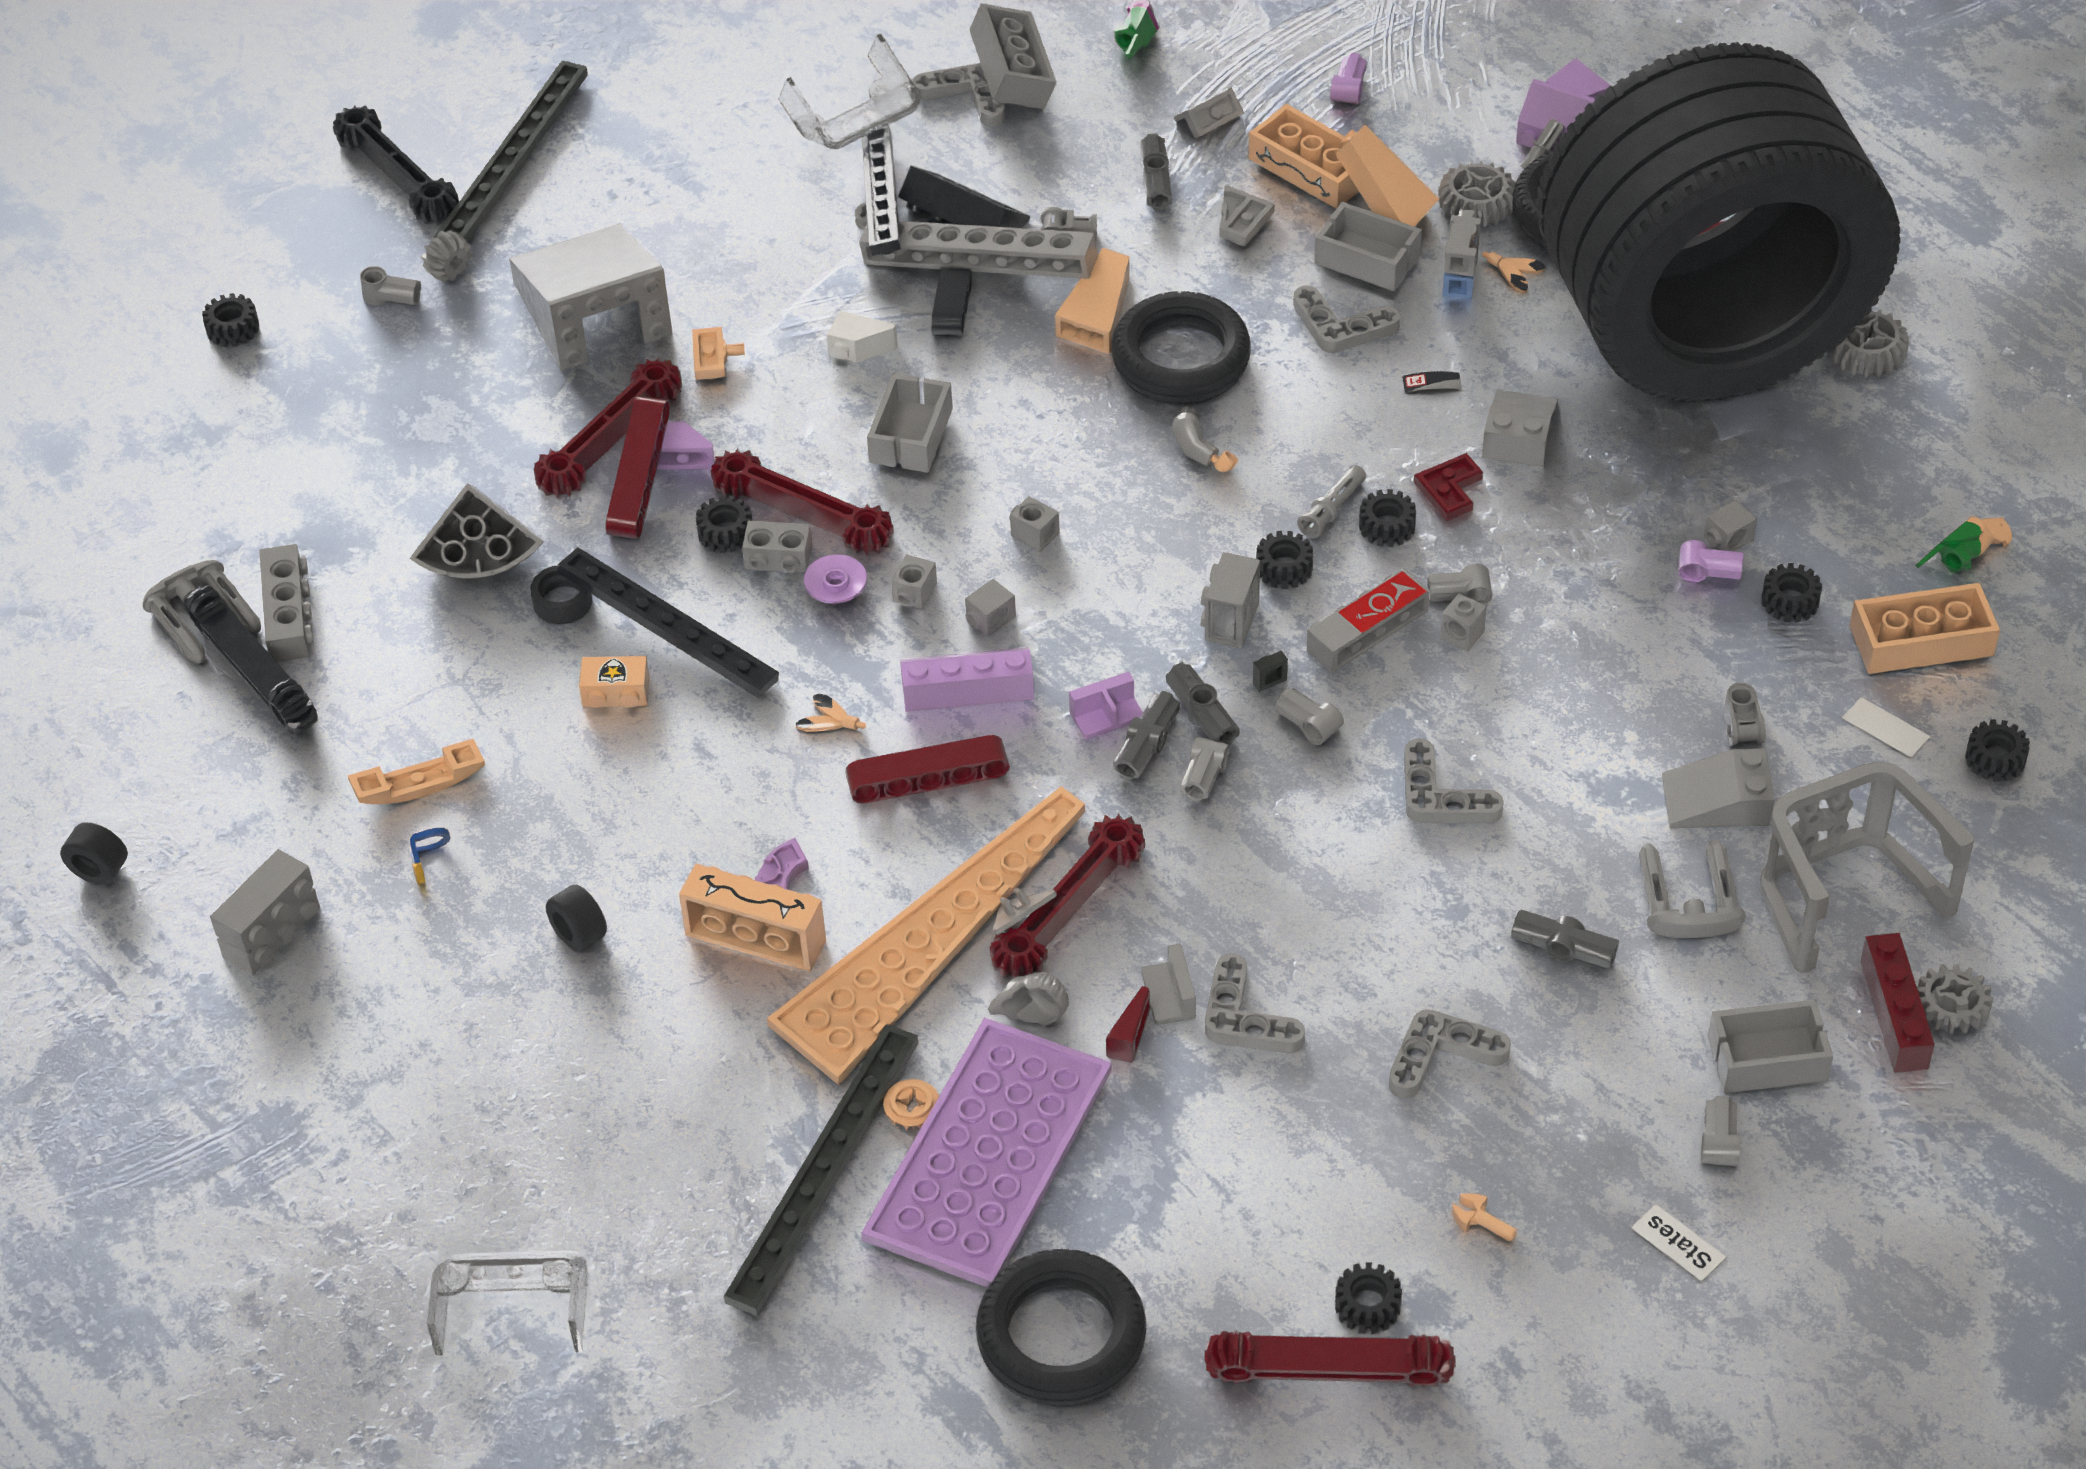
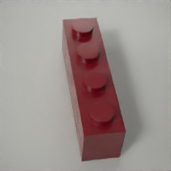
(1897, 1002)

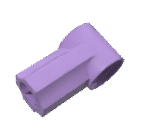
(1349, 82)
(1698, 562)

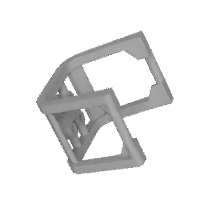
(1802, 847)

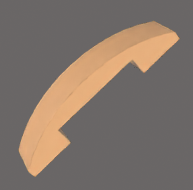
(419, 780)

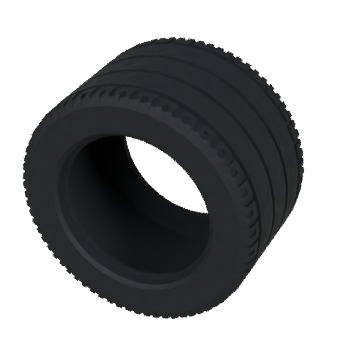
(1672, 157)

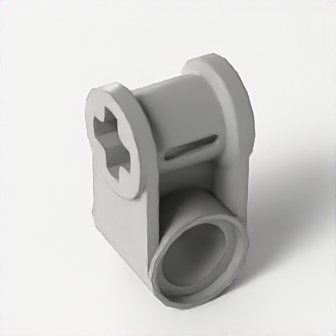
(1743, 715)

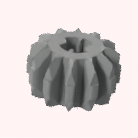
(446, 255)

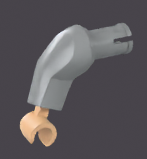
(1191, 441)

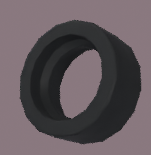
(558, 612)

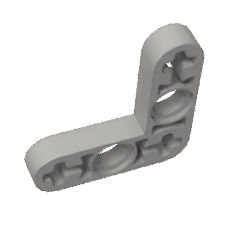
(968, 82)
(1336, 334)
(1437, 799)
(1231, 1015)
(1441, 1038)

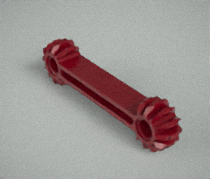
(566, 469)
(861, 528)
(1024, 949)
(1410, 1360)

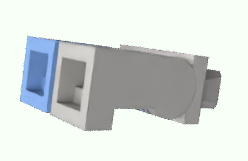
(1461, 255)

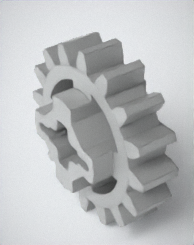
(1954, 998)

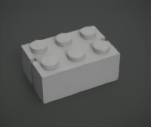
(1368, 246)
(905, 428)
(265, 912)
(1770, 1046)

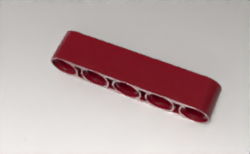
(637, 467)
(927, 769)

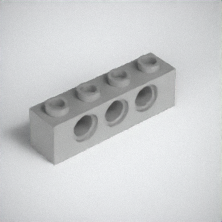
(285, 603)

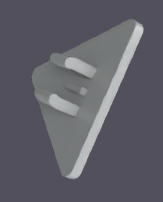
(1016, 909)

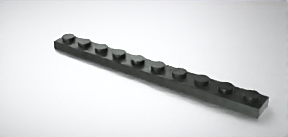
(515, 150)
(820, 1171)

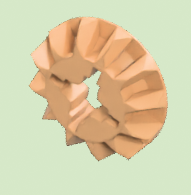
(899, 1097)

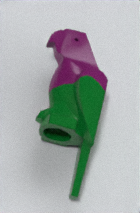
(1137, 28)

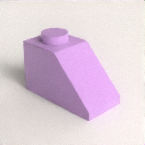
(685, 448)

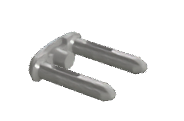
(181, 584)
(1695, 921)

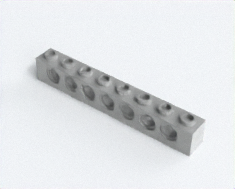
(989, 249)

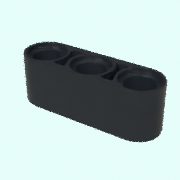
(951, 301)

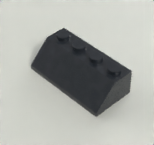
(956, 202)

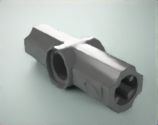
(1156, 171)
(1202, 704)
(1146, 735)
(1565, 939)

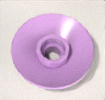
(835, 578)

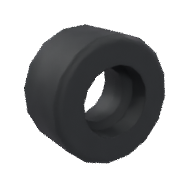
(93, 853)
(576, 917)

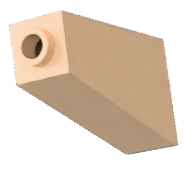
(1384, 179)
(1095, 303)

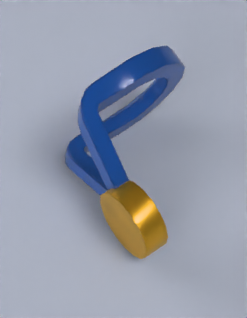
(417, 867)

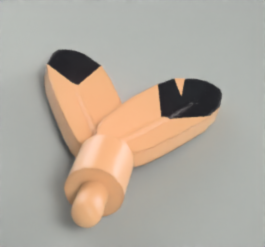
(1514, 267)
(833, 718)

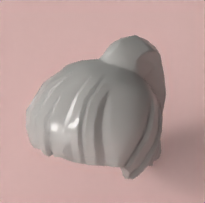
(1032, 999)

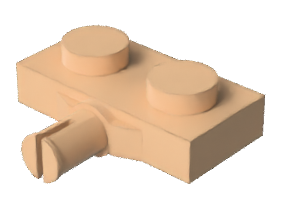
(711, 352)

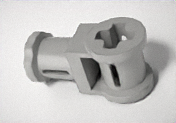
(1066, 221)

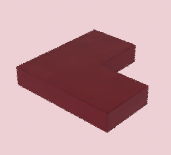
(1444, 483)

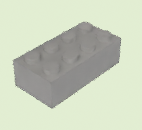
(1012, 56)

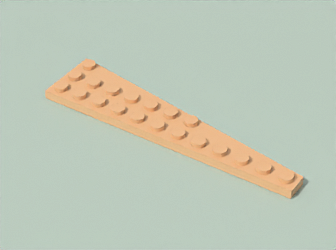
(874, 985)

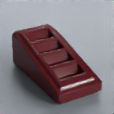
(1127, 1032)

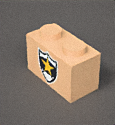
(614, 681)

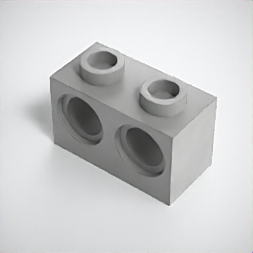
(777, 546)

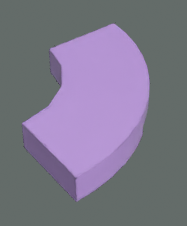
(783, 865)

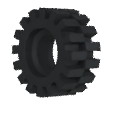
(226, 309)
(1389, 505)
(719, 512)
(1285, 546)
(1791, 579)
(1995, 764)
(1370, 1280)

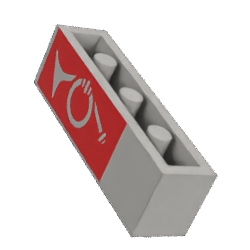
(1367, 620)

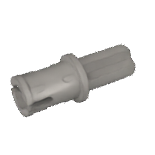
(1545, 141)

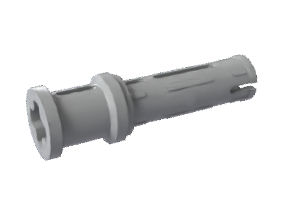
(1350, 480)

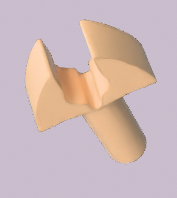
(1480, 1216)

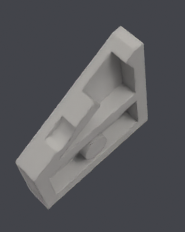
(1243, 215)

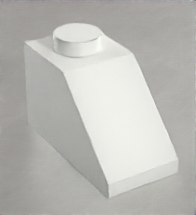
(860, 337)

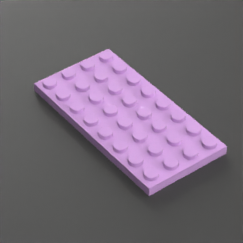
(987, 1153)

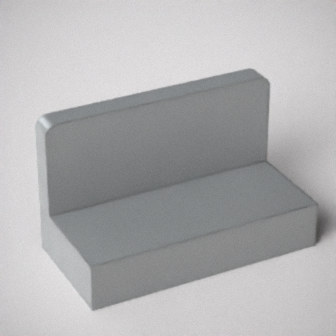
(1211, 112)
(1170, 988)

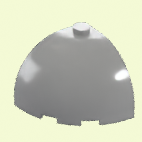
(475, 539)

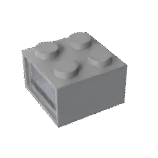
(1231, 599)

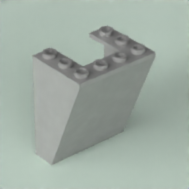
(588, 278)

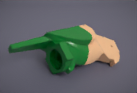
(1969, 542)

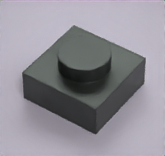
(1270, 671)

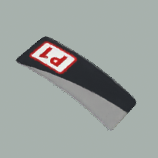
(1431, 380)

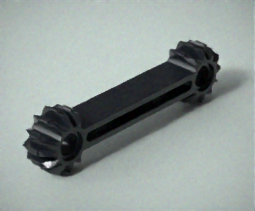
(428, 197)
(251, 660)

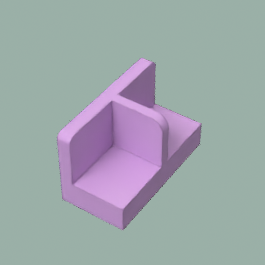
(1104, 705)

